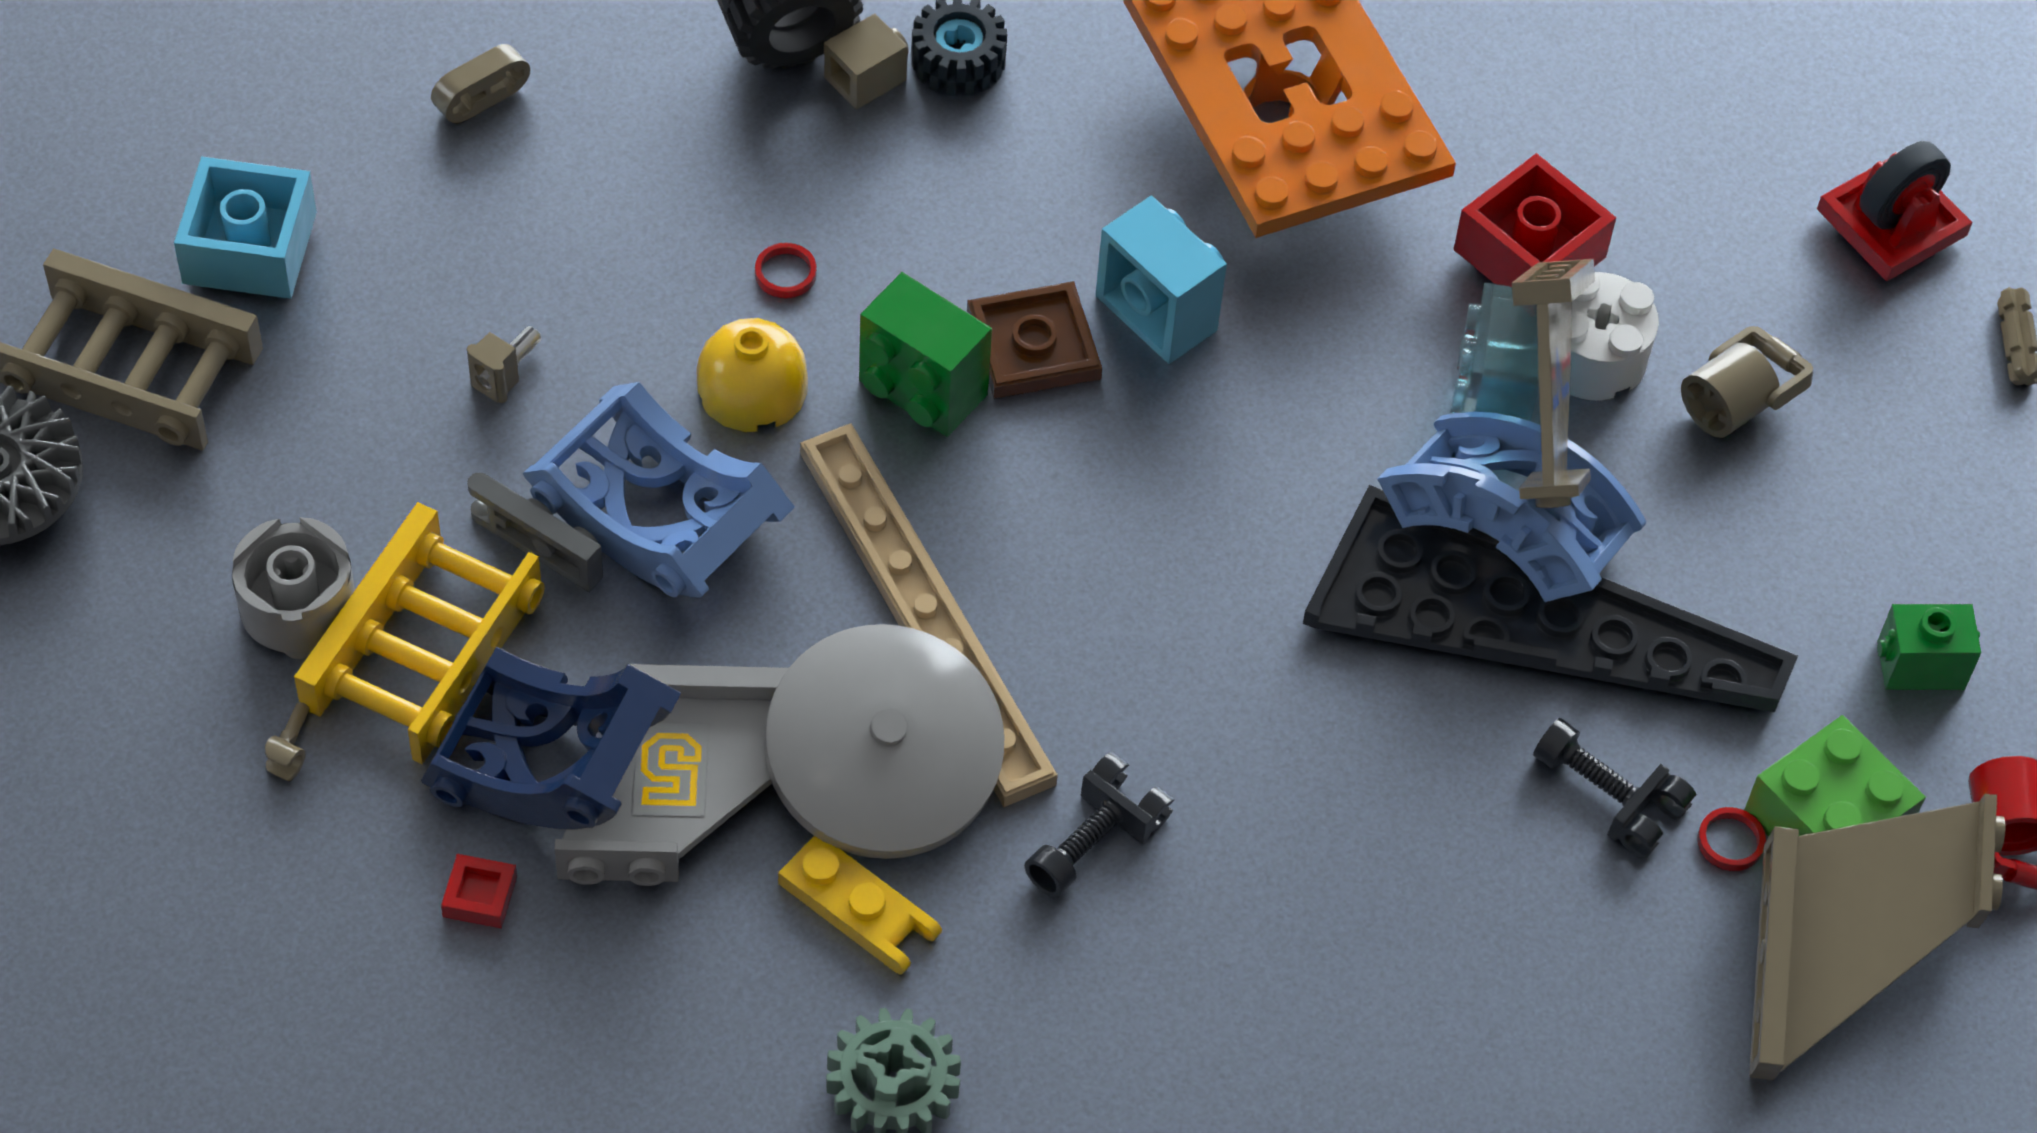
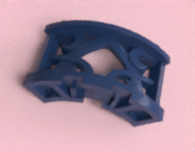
(581, 796)

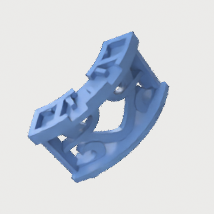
(1455, 488)
(738, 491)

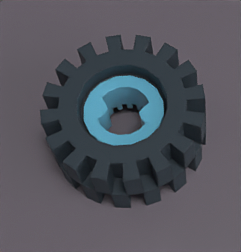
(976, 61)

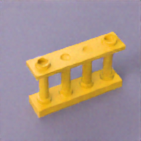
(390, 588)

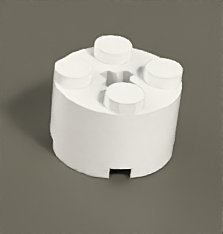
(1611, 336)

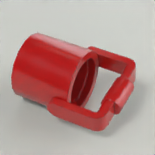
(2016, 790)

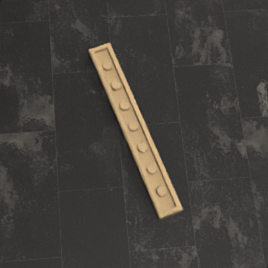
(916, 589)

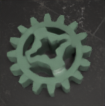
(889, 1048)

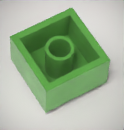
(1832, 784)

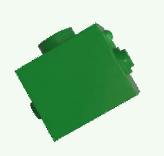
(1929, 646)

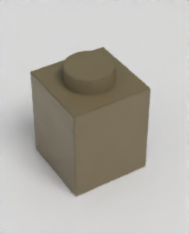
(866, 61)

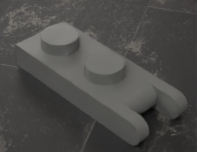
(535, 530)

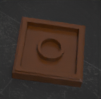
(1037, 339)

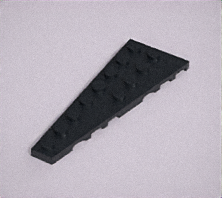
(1471, 600)

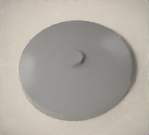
(884, 741)

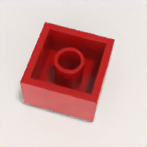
(1530, 220)

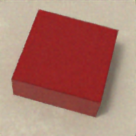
(479, 891)

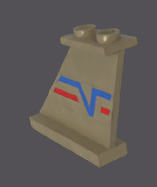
(1554, 289)

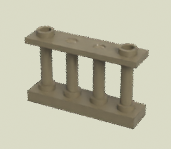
(139, 302)

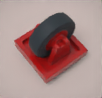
(1897, 210)

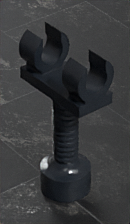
(1634, 830)
(1053, 868)

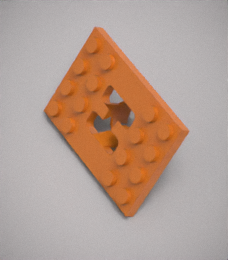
(1325, 152)

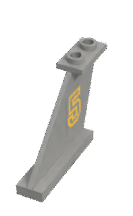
(682, 779)

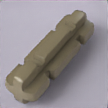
(2018, 335)

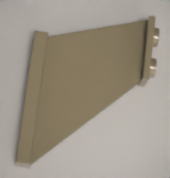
(1857, 912)

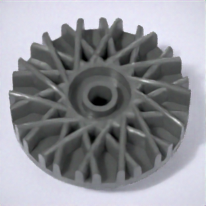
(37, 466)

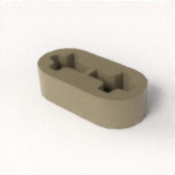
(480, 83)

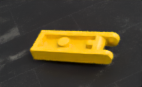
(856, 902)

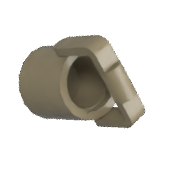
(1742, 382)

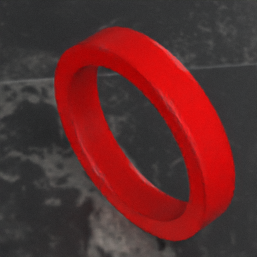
(785, 248)
(1722, 862)

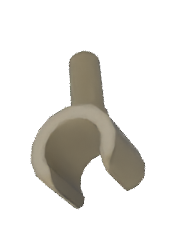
(283, 756)

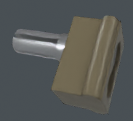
(495, 362)

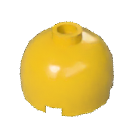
(752, 375)

